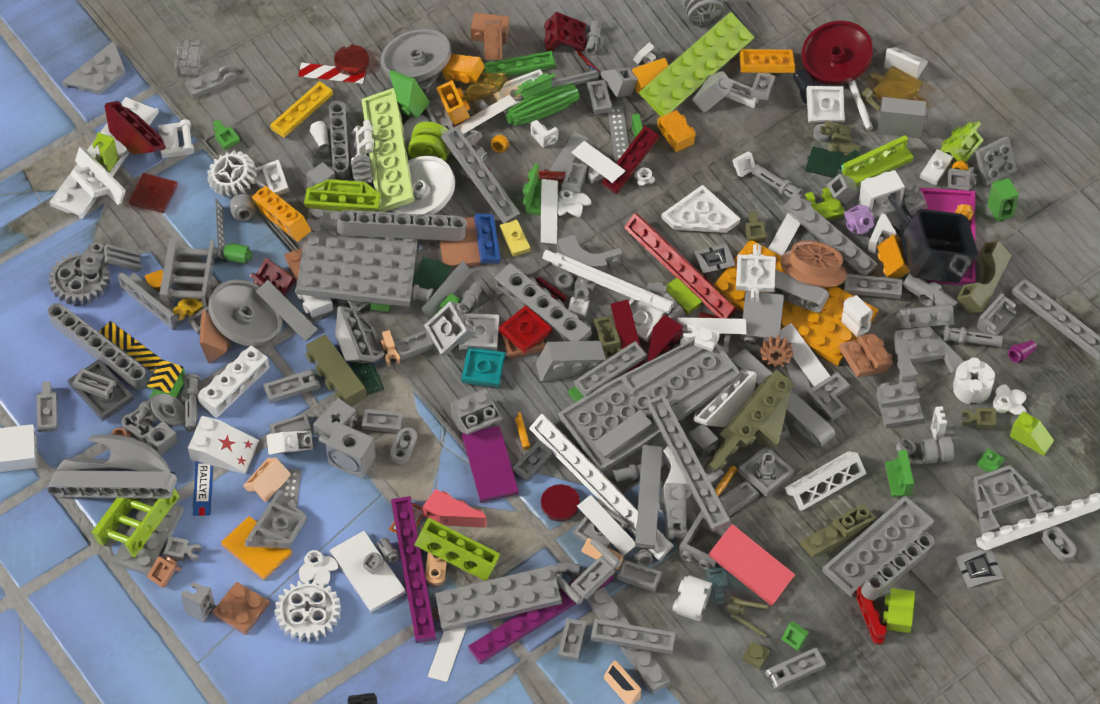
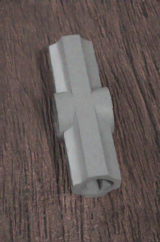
(929, 293)

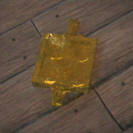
(897, 85)

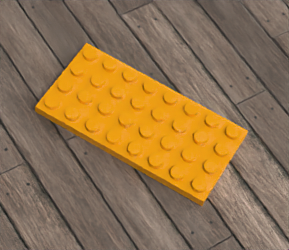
(820, 330)

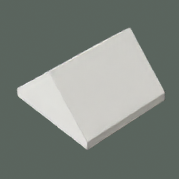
(904, 61)

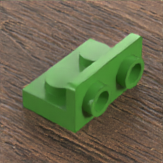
(900, 475)

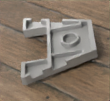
(921, 346)
(1003, 489)

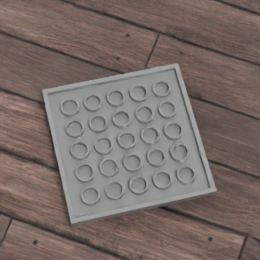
(354, 266)

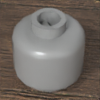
(242, 207)

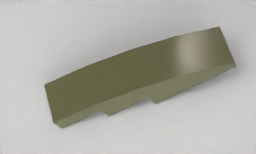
(608, 335)

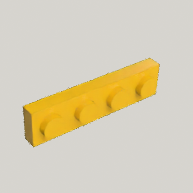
(301, 109)

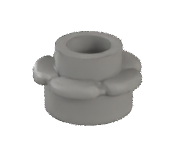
(643, 557)

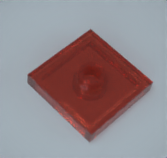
(153, 193)

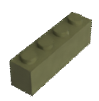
(335, 371)

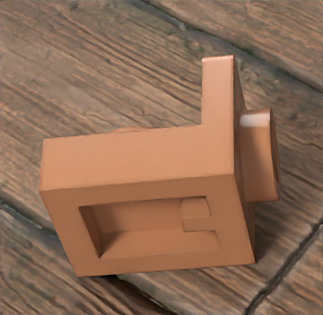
(163, 570)

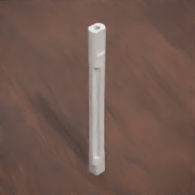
(609, 281)

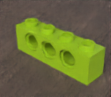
(457, 549)

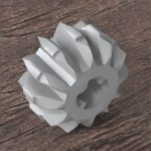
(362, 169)

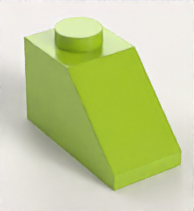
(1031, 433)

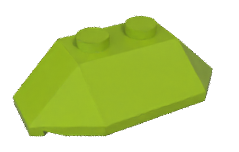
(342, 195)

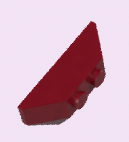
(132, 130)

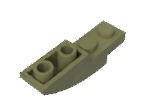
(839, 532)

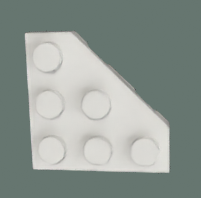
(701, 212)

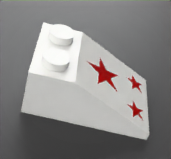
(222, 446)

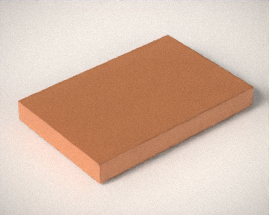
(467, 249)

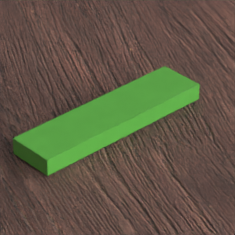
(521, 64)

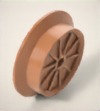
(814, 264)

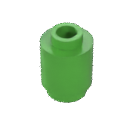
(237, 253)

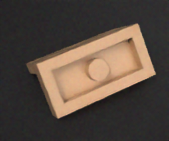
(267, 478)

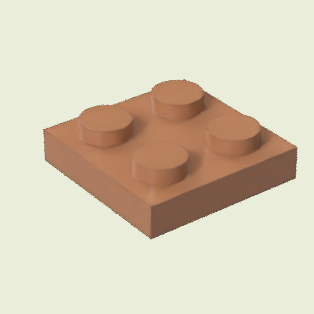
(241, 608)

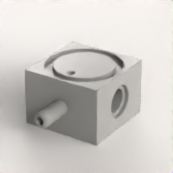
(350, 450)

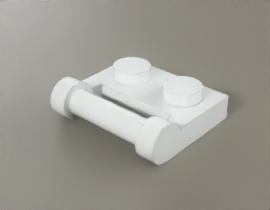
(169, 133)

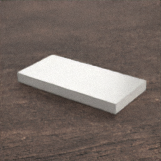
(374, 589)

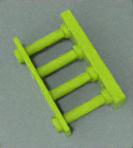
(118, 514)

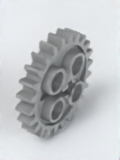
(73, 285)

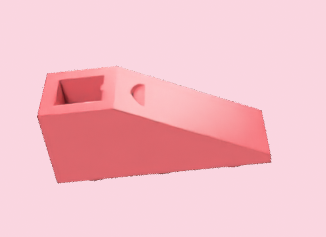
(452, 512)

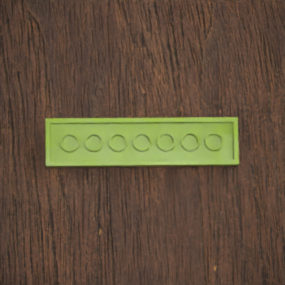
(696, 64)

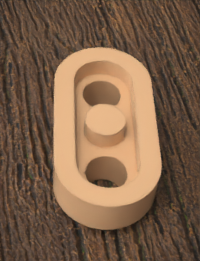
(435, 565)

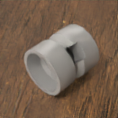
(934, 450)

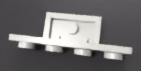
(95, 178)

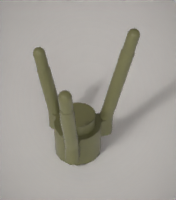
(738, 606)

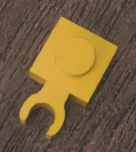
(188, 307)

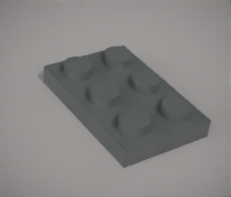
(102, 407)

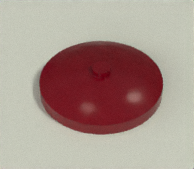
(837, 52)

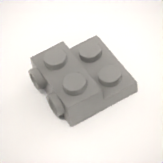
(450, 327)
(899, 404)

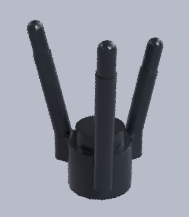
(904, 225)

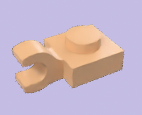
(389, 346)

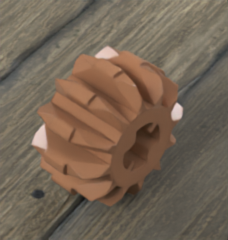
(772, 345)

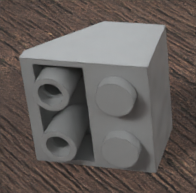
(475, 412)

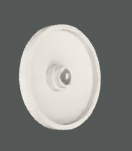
(431, 184)

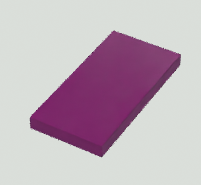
(490, 464)

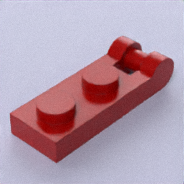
(871, 618)

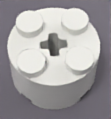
(973, 381)
(693, 597)

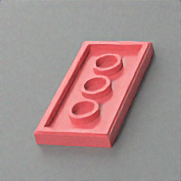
(751, 564)

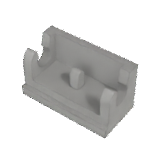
(997, 315)
(198, 604)

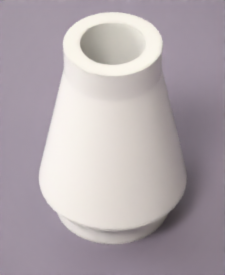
(320, 133)

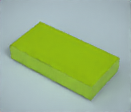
(683, 296)

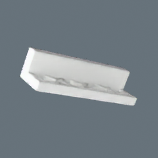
(821, 474)

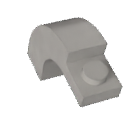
(569, 247)

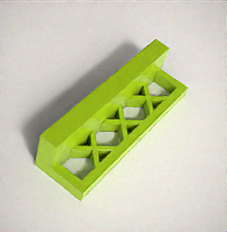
(878, 163)

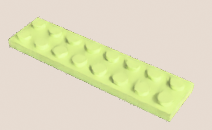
(389, 152)

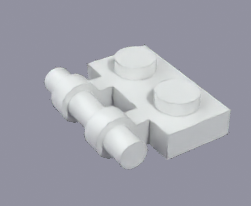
(360, 140)

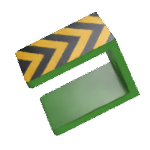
(167, 379)

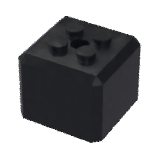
(939, 245)

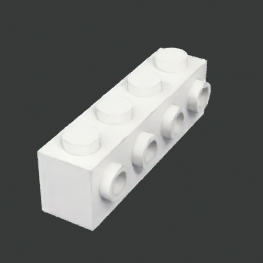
(233, 381)

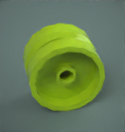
(427, 141)

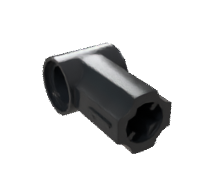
(803, 80)

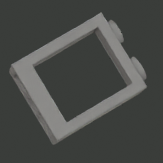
(692, 554)

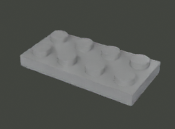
(155, 544)

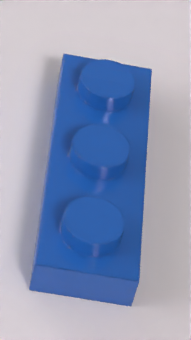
(487, 238)

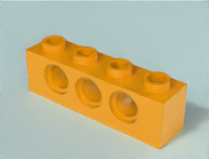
(281, 213)

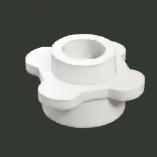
(644, 172)

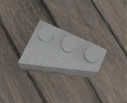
(568, 359)

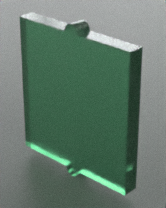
(824, 162)
(431, 274)

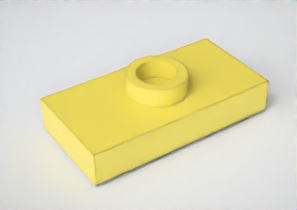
(515, 238)

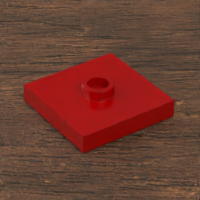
(525, 329)

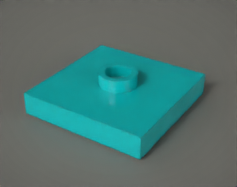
(483, 367)

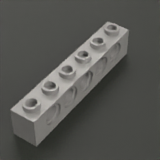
(519, 294)

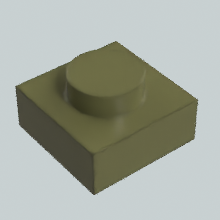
(756, 655)

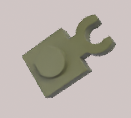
(845, 147)
(983, 418)

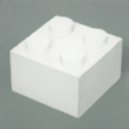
(875, 193)

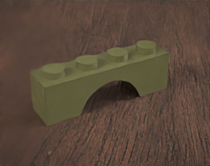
(993, 262)

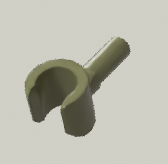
(866, 97)

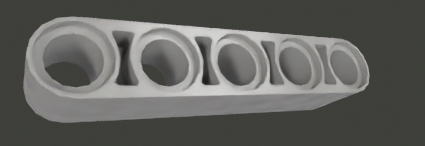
(339, 140)
(800, 293)
(897, 566)

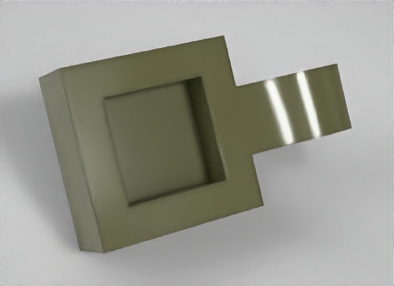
(838, 131)
(755, 230)

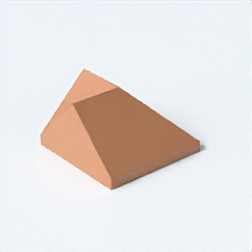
(211, 339)

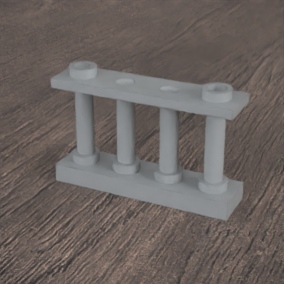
(172, 264)

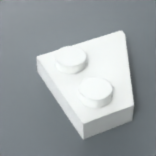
(272, 177)

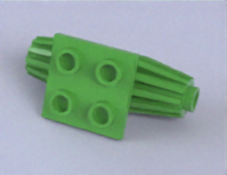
(541, 100)

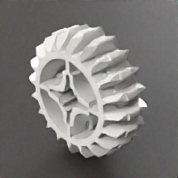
(232, 174)

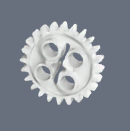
(307, 626)

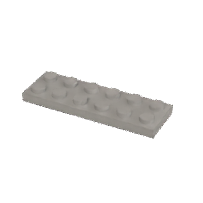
(877, 545)
(498, 598)

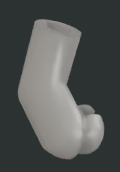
(567, 567)

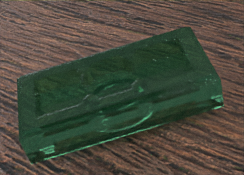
(368, 377)

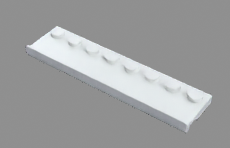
(71, 195)

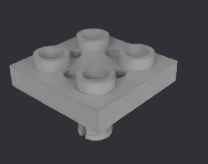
(991, 158)
(766, 465)

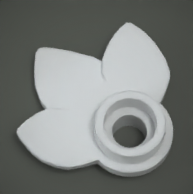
(571, 204)
(1009, 400)
(318, 570)

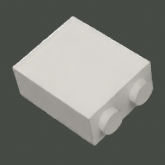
(18, 448)

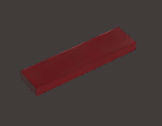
(632, 158)
(625, 325)

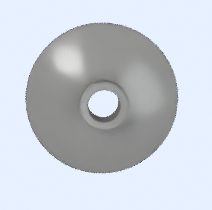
(168, 409)

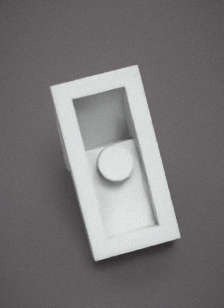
(881, 233)

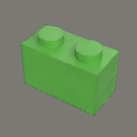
(1002, 199)

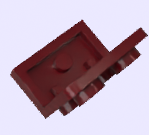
(564, 30)

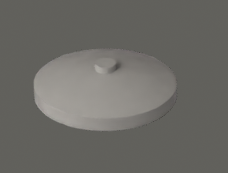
(417, 54)
(243, 313)

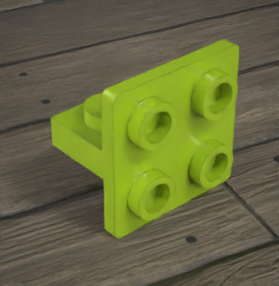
(963, 141)

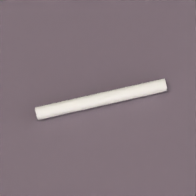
(861, 107)

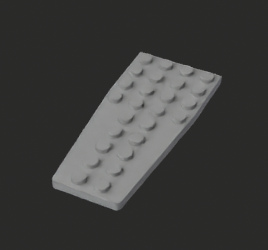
(685, 377)

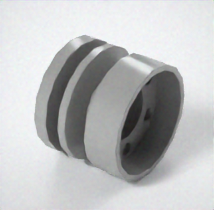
(704, 12)

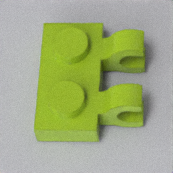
(830, 208)

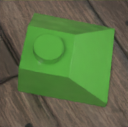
(408, 94)

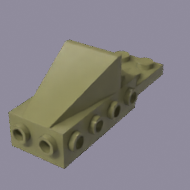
(758, 420)

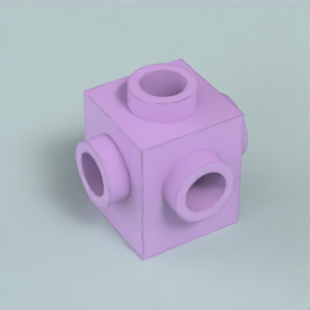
(859, 219)

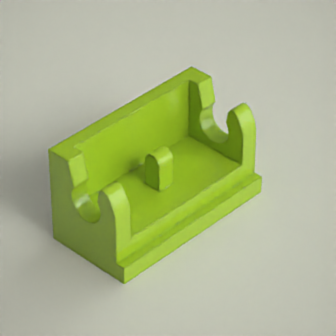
(107, 150)

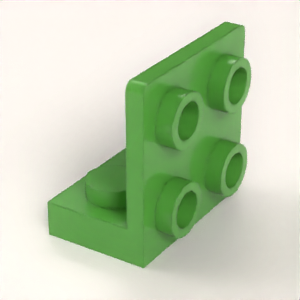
(533, 192)

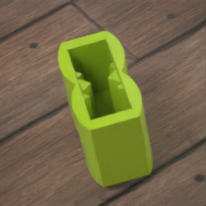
(900, 610)

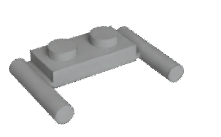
(593, 577)

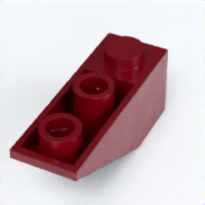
(664, 336)

